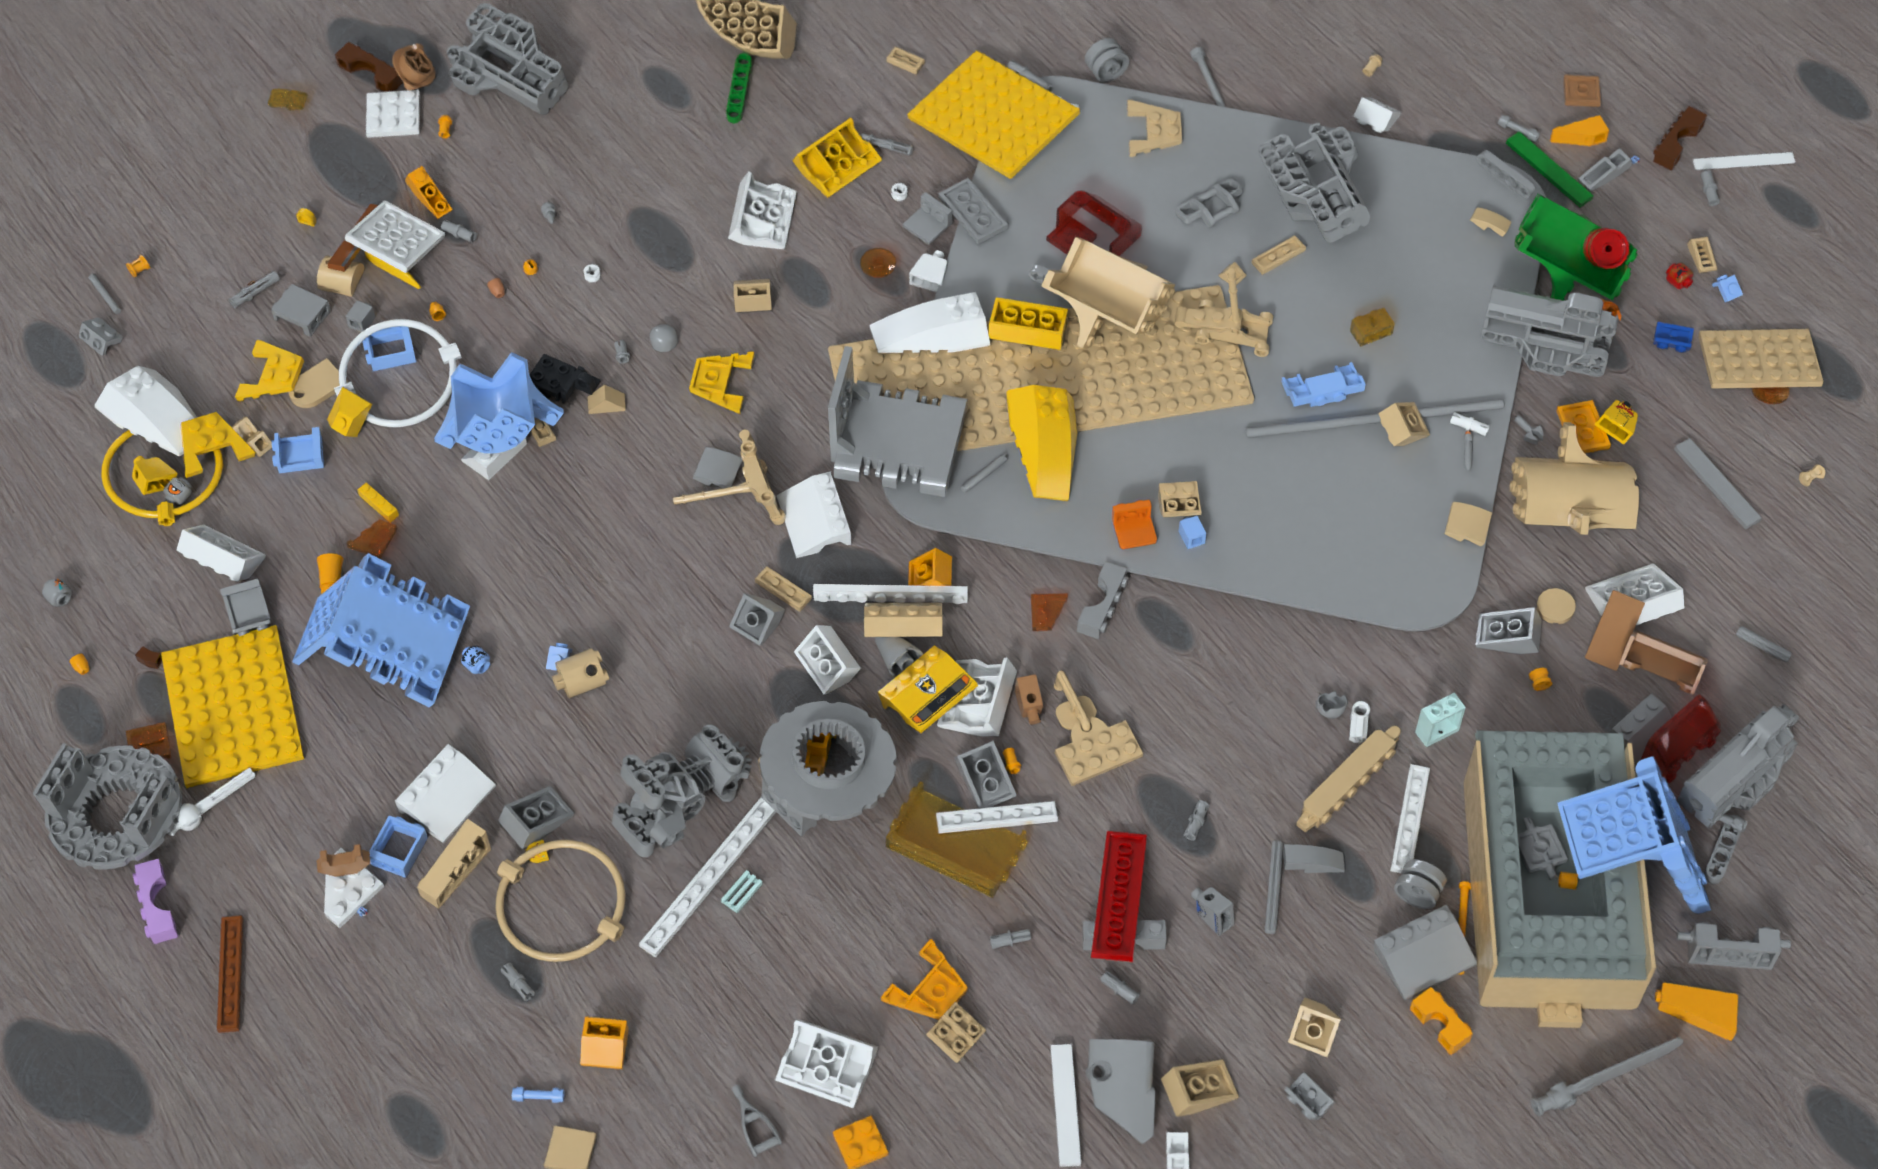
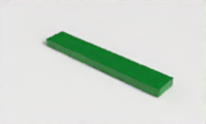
(1549, 169)

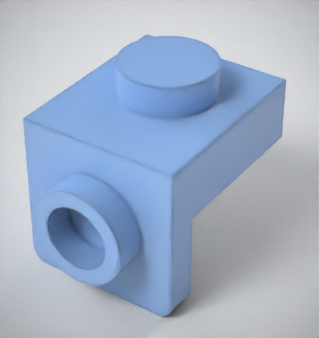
(1728, 287)
(556, 654)

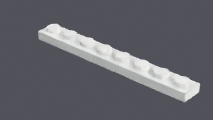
(890, 593)

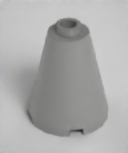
(897, 653)

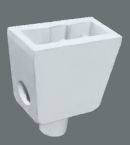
(929, 271)

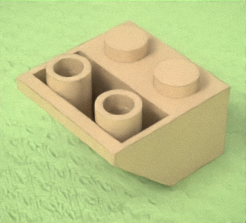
(752, 295)
(1179, 499)

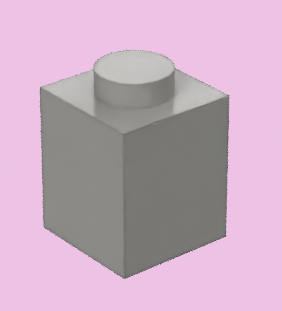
(360, 316)

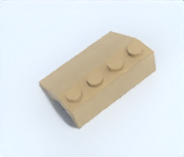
(903, 619)

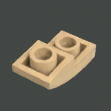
(1486, 218)

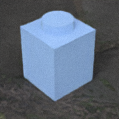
(1192, 532)

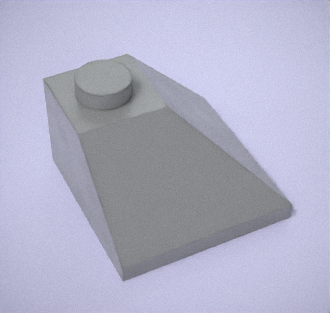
(756, 618)

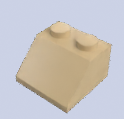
(1403, 423)

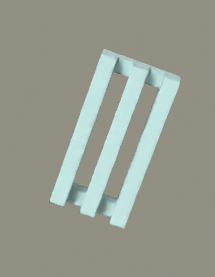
(751, 879)

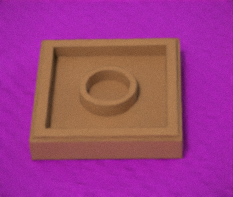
(1581, 90)

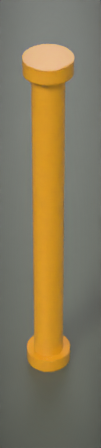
(1465, 887)

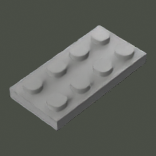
(973, 211)

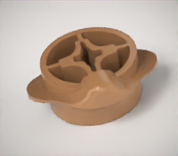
(413, 66)

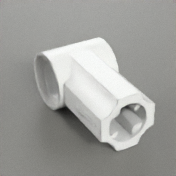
(1359, 723)

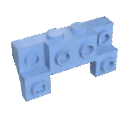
(1324, 388)

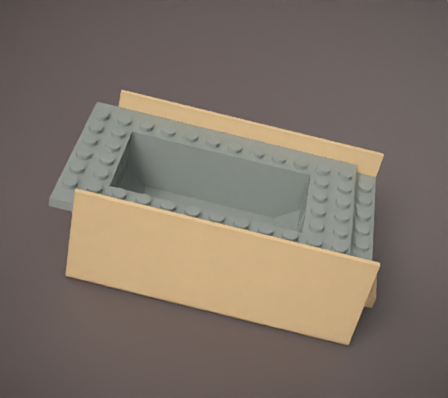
(1531, 937)

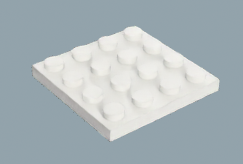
(395, 236)

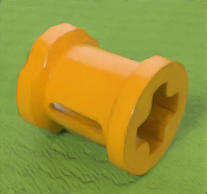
(137, 265)

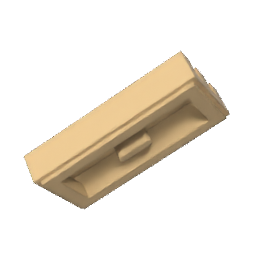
(903, 62)

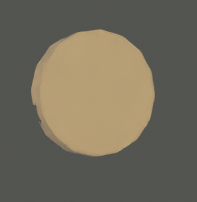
(1556, 606)

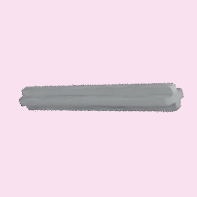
(1273, 888)

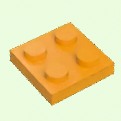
(860, 1143)

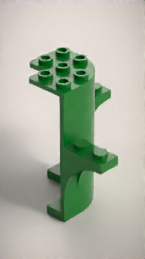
(1557, 239)

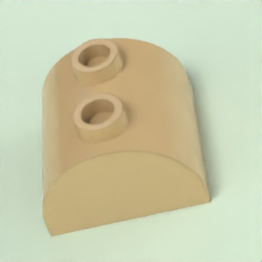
(339, 281)

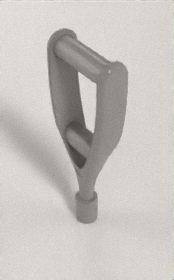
(755, 1114)

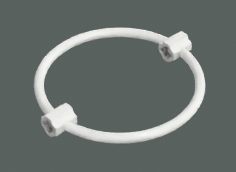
(448, 353)

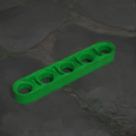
(738, 94)

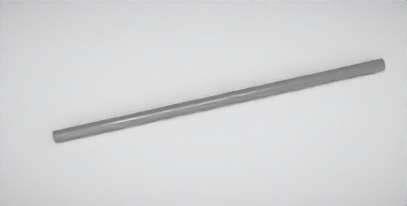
(1370, 418)

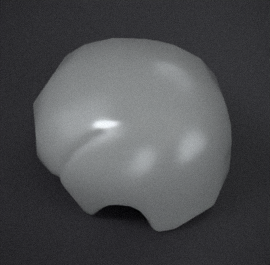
(663, 338)
(1331, 705)

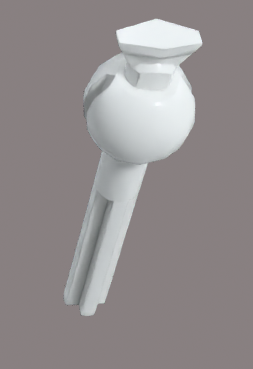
(190, 814)

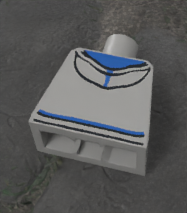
(1214, 909)

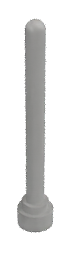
(1198, 56)

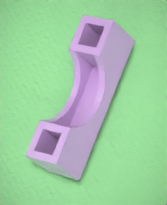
(151, 880)

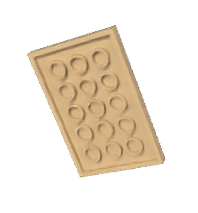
(1760, 358)

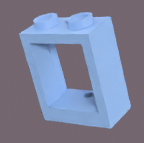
(391, 360)
(390, 863)

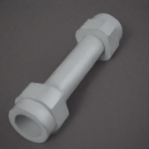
(1505, 121)
(1737, 823)

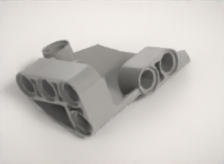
(1125, 1083)

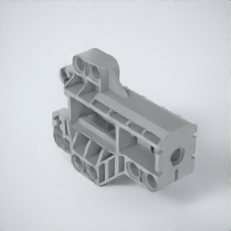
(471, 73)
(1304, 199)
(1551, 330)
(1742, 768)

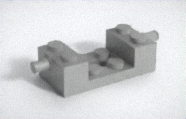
(1757, 954)

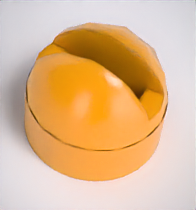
(527, 269)

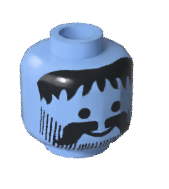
(475, 659)

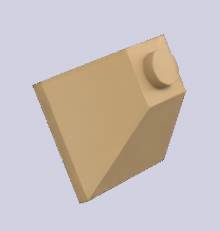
(1314, 1027)

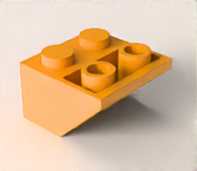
(604, 1042)

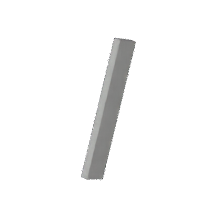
(1717, 483)

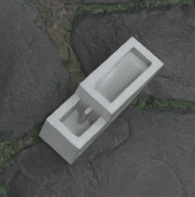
(1606, 170)
(1312, 859)

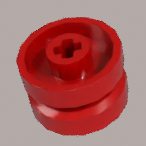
(1609, 257)

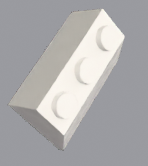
(490, 463)
(826, 659)

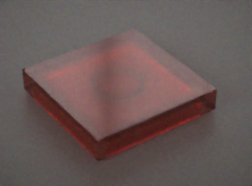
(1065, 233)

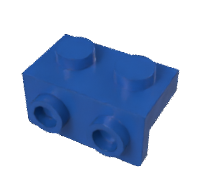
(1673, 336)

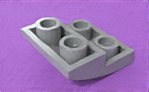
(717, 468)

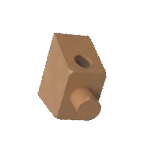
(1029, 698)

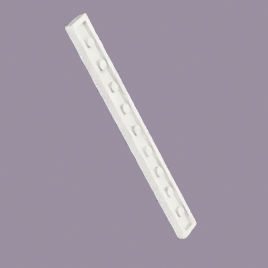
(707, 878)

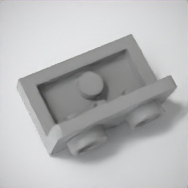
(99, 335)
(1309, 1096)

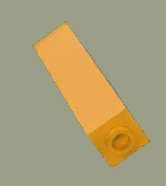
(1700, 1007)

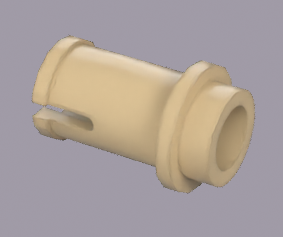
(1374, 62)

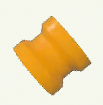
(1540, 679)

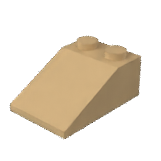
(1199, 1087)

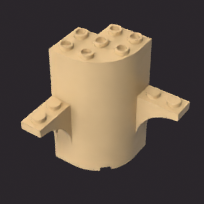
(1108, 288)
(1574, 489)

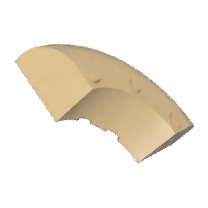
(752, 26)

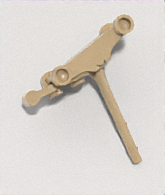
(1226, 323)
(756, 482)

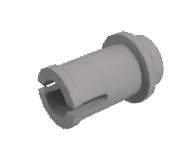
(622, 355)

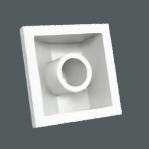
(1376, 114)

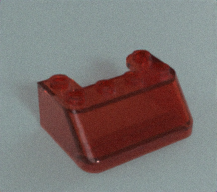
(1682, 735)

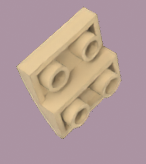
(1468, 523)
(956, 1032)

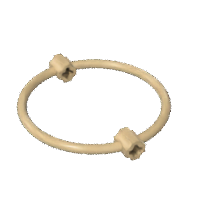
(513, 873)

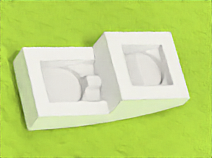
(1177, 1150)

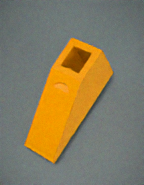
(1584, 132)
(427, 192)

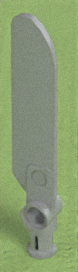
(1563, 1096)

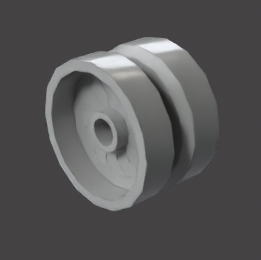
(1106, 60)
(1420, 884)

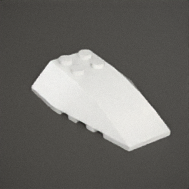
(936, 325)
(147, 407)

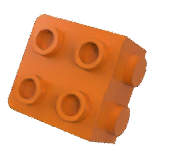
(1133, 524)

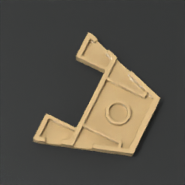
(1161, 124)

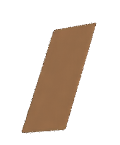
(1614, 630)

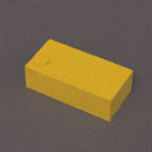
(1028, 323)

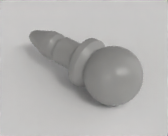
(548, 211)

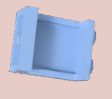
(298, 452)

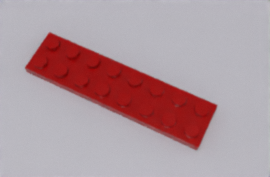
(1119, 896)

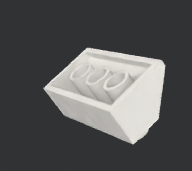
(219, 552)

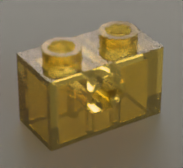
(1372, 326)

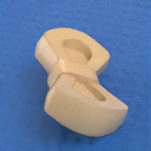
(1806, 477)

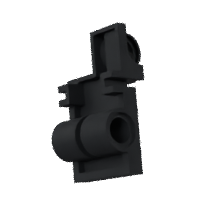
(560, 379)

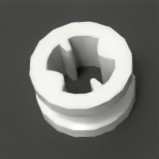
(899, 196)
(592, 268)

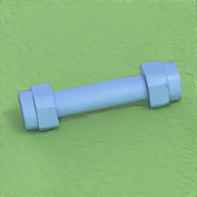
(520, 1094)

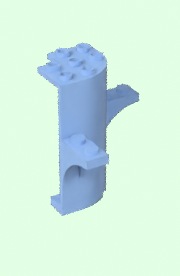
(494, 411)

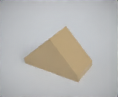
(606, 400)

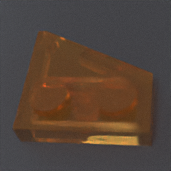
(1046, 609)

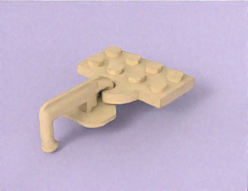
(1093, 744)

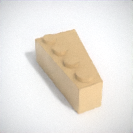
(455, 864)

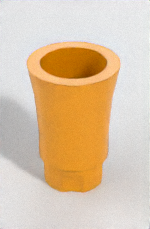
(329, 569)

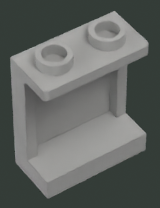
(301, 309)
(246, 607)

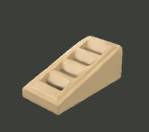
(1706, 248)

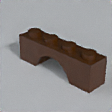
(353, 58)
(1688, 124)

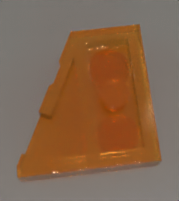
(374, 539)
(152, 738)

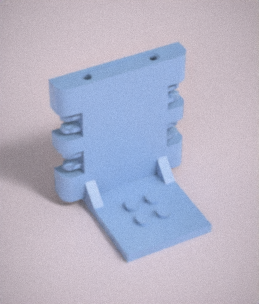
(387, 628)
(1634, 824)

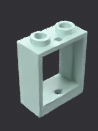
(1442, 716)

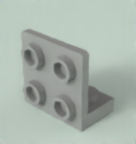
(929, 220)

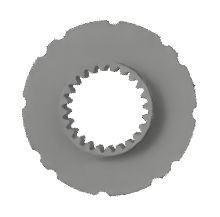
(78, 780)
(804, 796)

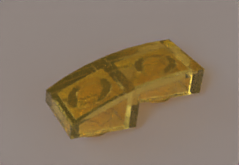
(287, 98)

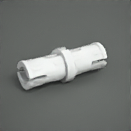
(1469, 424)

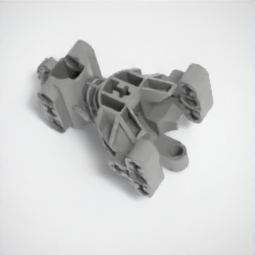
(677, 788)

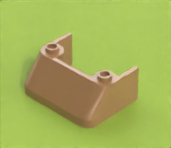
(1664, 660)

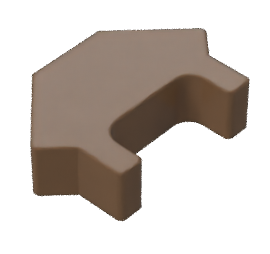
(343, 863)

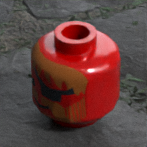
(1679, 276)

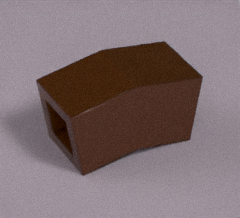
(149, 658)

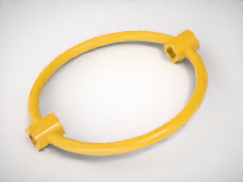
(165, 510)

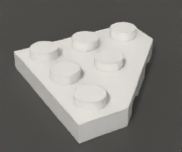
(348, 894)

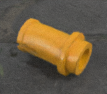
(445, 123)
(1012, 764)

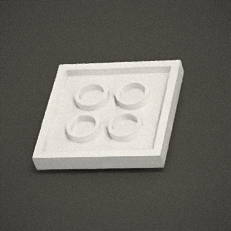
(393, 113)

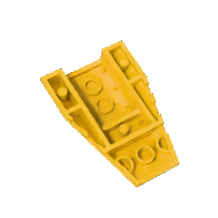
(1046, 437)

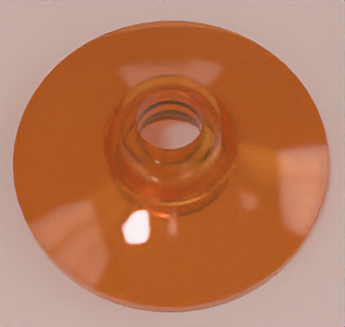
(878, 262)
(1771, 395)

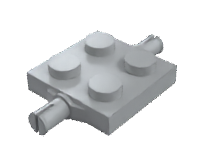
(1540, 848)

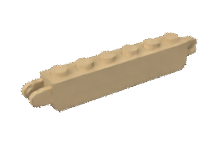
(1348, 777)

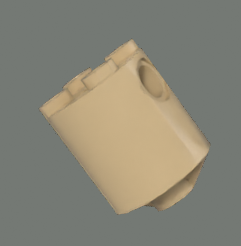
(573, 675)

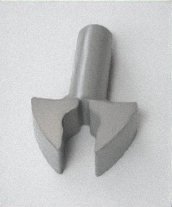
(1530, 430)

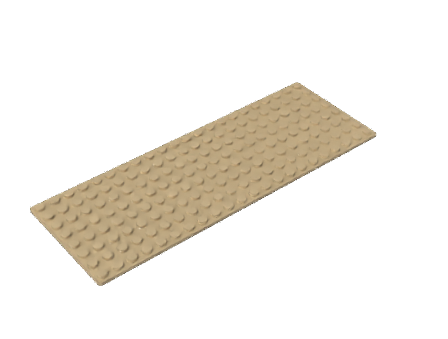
(1112, 382)

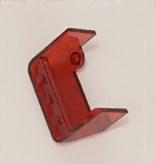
(1125, 226)

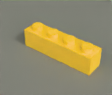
(378, 502)

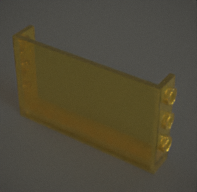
(970, 857)

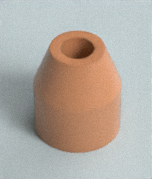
(496, 287)

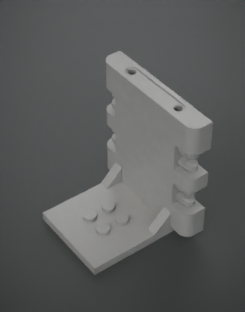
(892, 432)

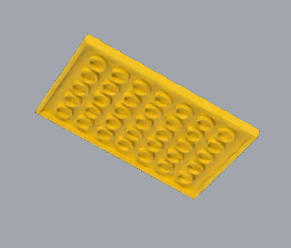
(993, 114)
(231, 706)

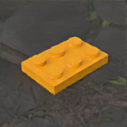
(1584, 416)

